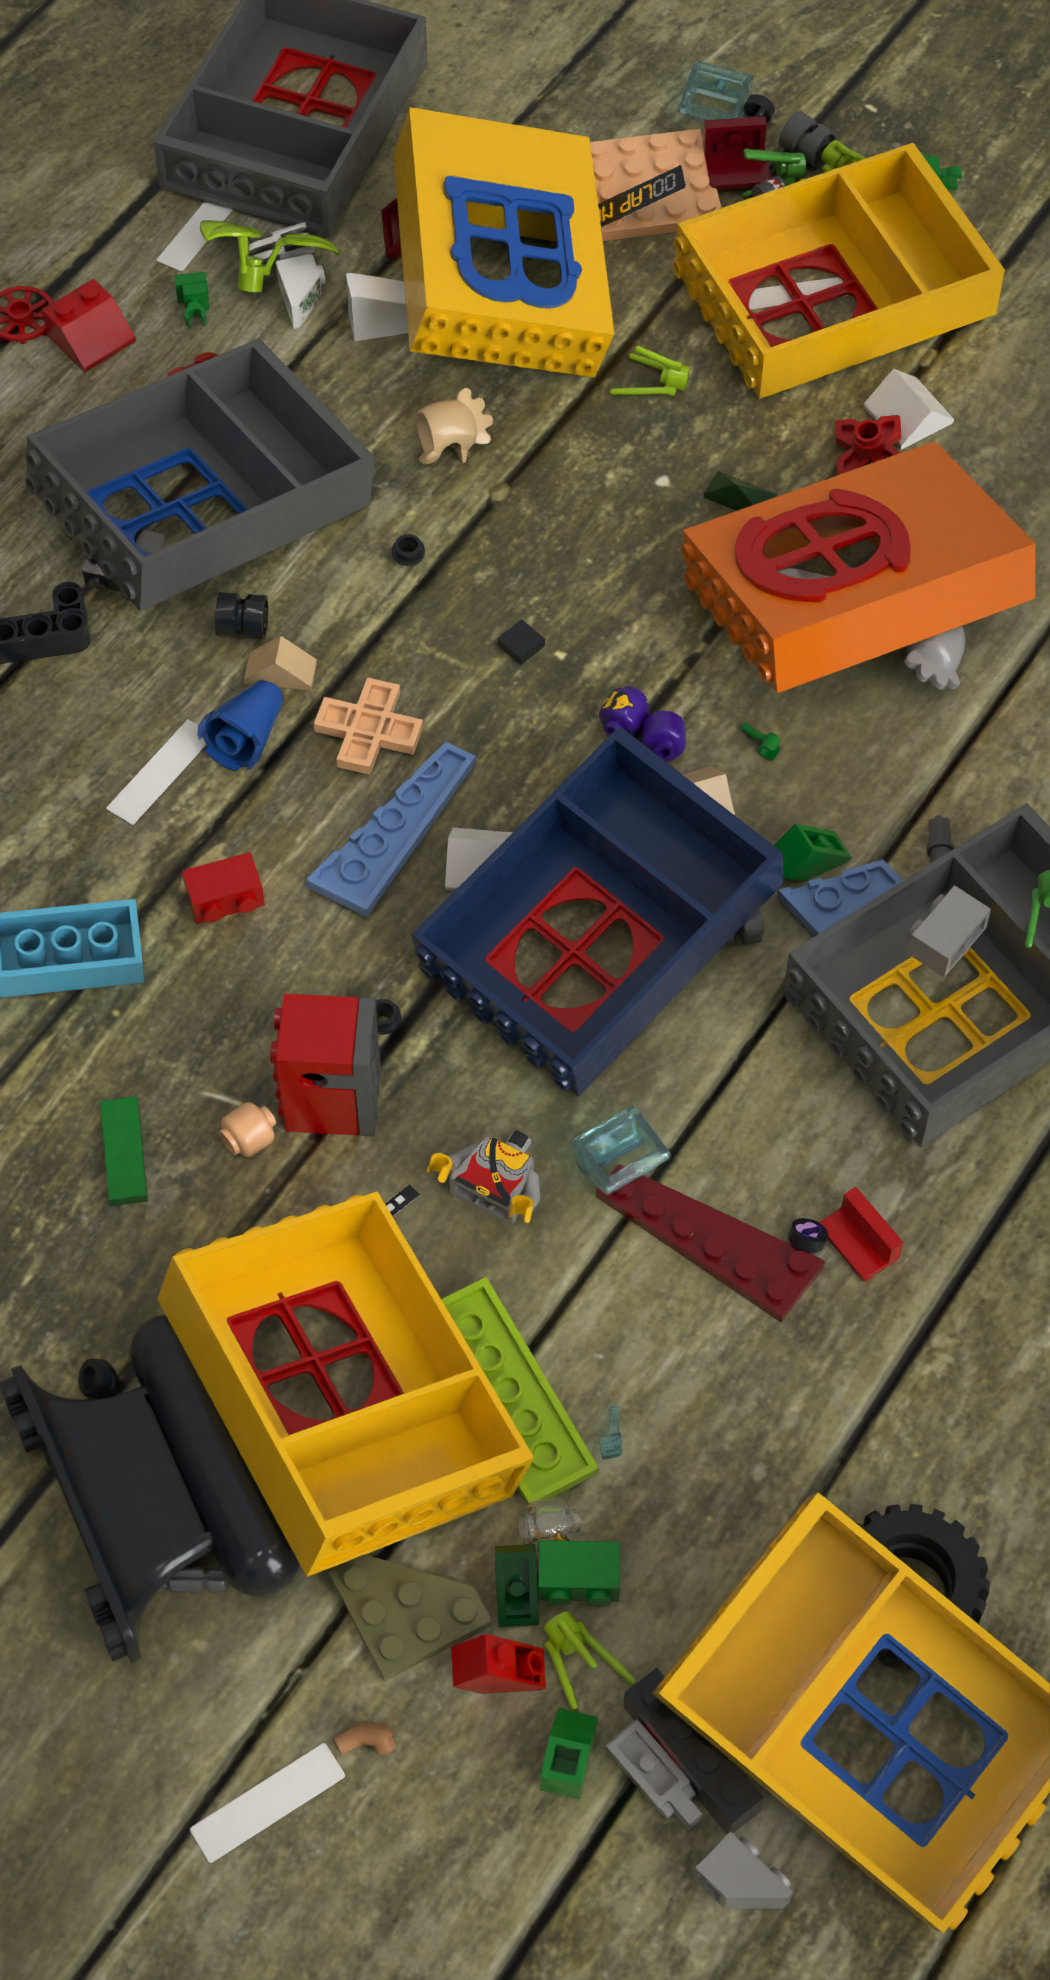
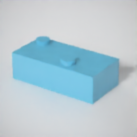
(70, 948)

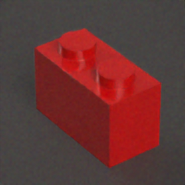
(223, 888)

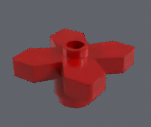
(866, 441)

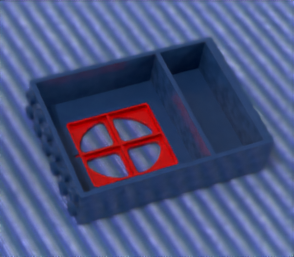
(614, 835)

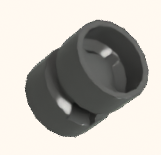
(806, 136)

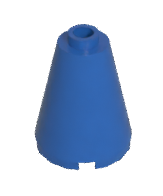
(241, 726)

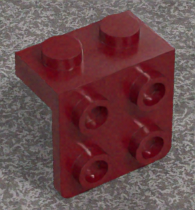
(724, 156)

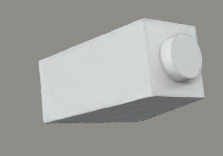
(375, 306)

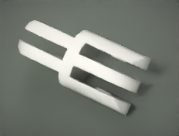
(270, 242)

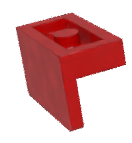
(862, 1236)

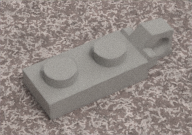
(654, 1774)

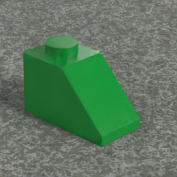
(810, 852)

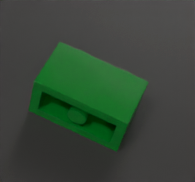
(579, 1572)

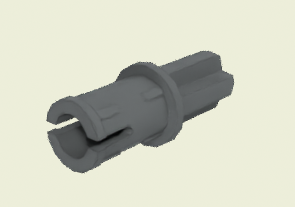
(939, 838)

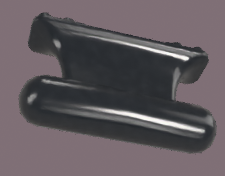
(152, 1485)

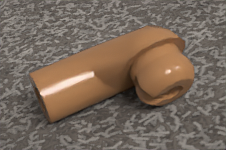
(366, 1733)

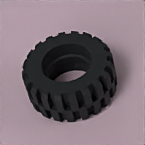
(940, 1547)

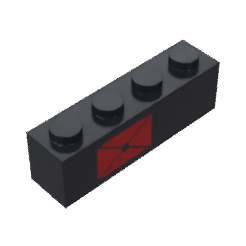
(713, 1776)

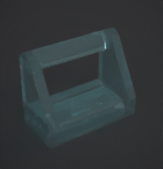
(717, 83)
(613, 1140)

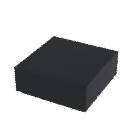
(521, 642)

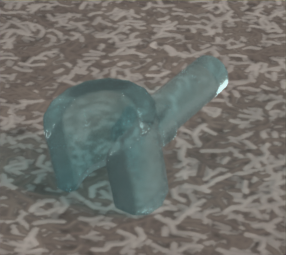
(611, 1444)

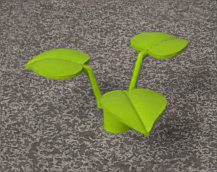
(251, 267)

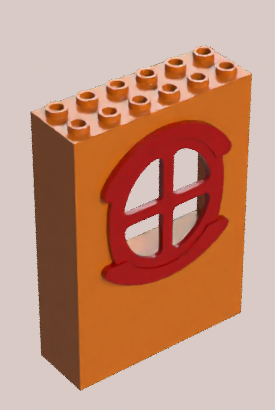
(937, 565)

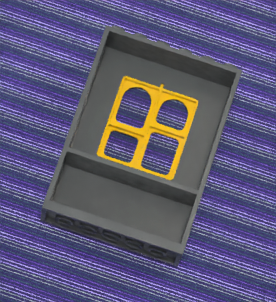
(868, 951)

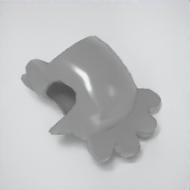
(938, 658)

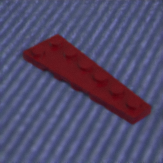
(735, 1253)

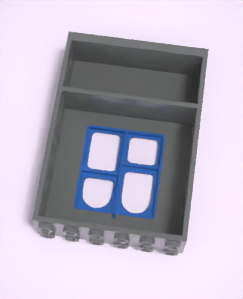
(243, 428)

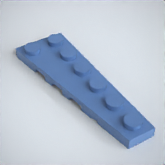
(379, 850)

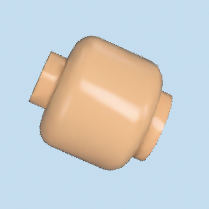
(247, 1129)

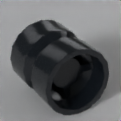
(241, 615)

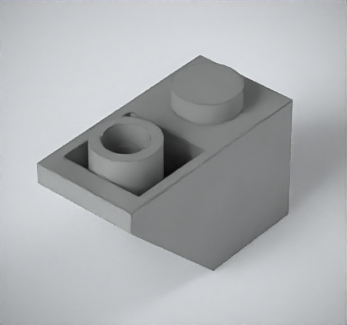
(740, 1879)

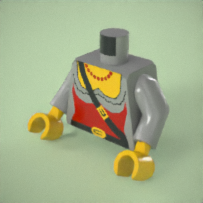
(493, 1176)

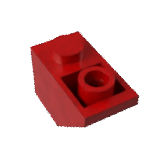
(497, 1666)

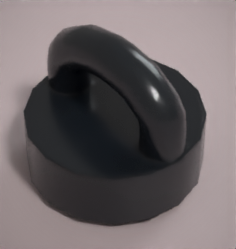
(758, 106)
(97, 1378)

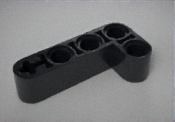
(48, 632)

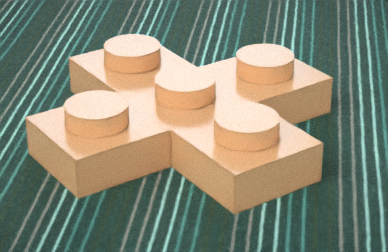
(368, 726)

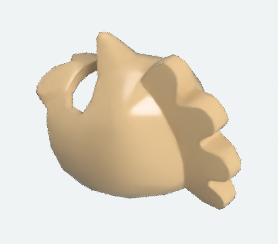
(452, 424)

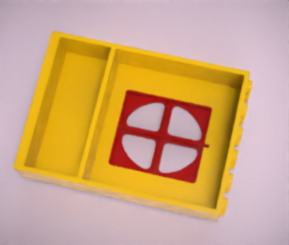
(875, 226)
(425, 1439)

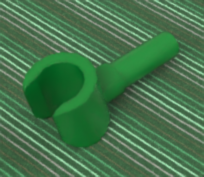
(768, 745)

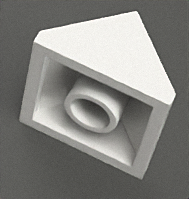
(916, 406)
(467, 851)

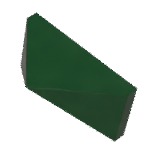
(735, 492)

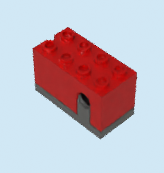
(327, 1064)

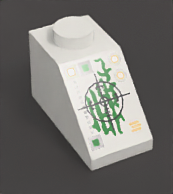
(300, 286)

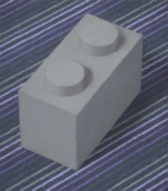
(948, 930)

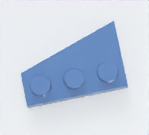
(831, 900)

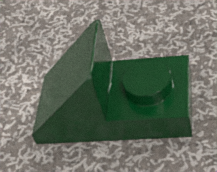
(516, 1585)

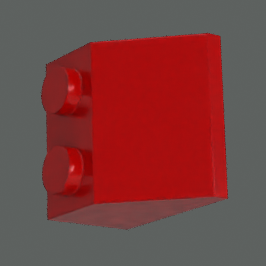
(87, 325)

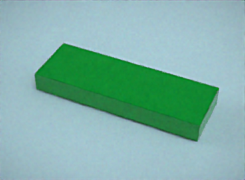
(123, 1151)

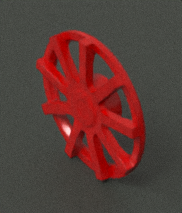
(22, 313)

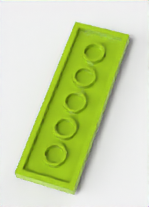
(557, 1448)

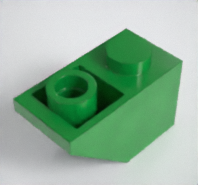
(568, 1753)

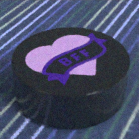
(807, 1235)

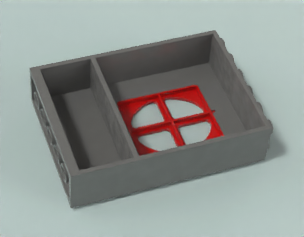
(280, 162)

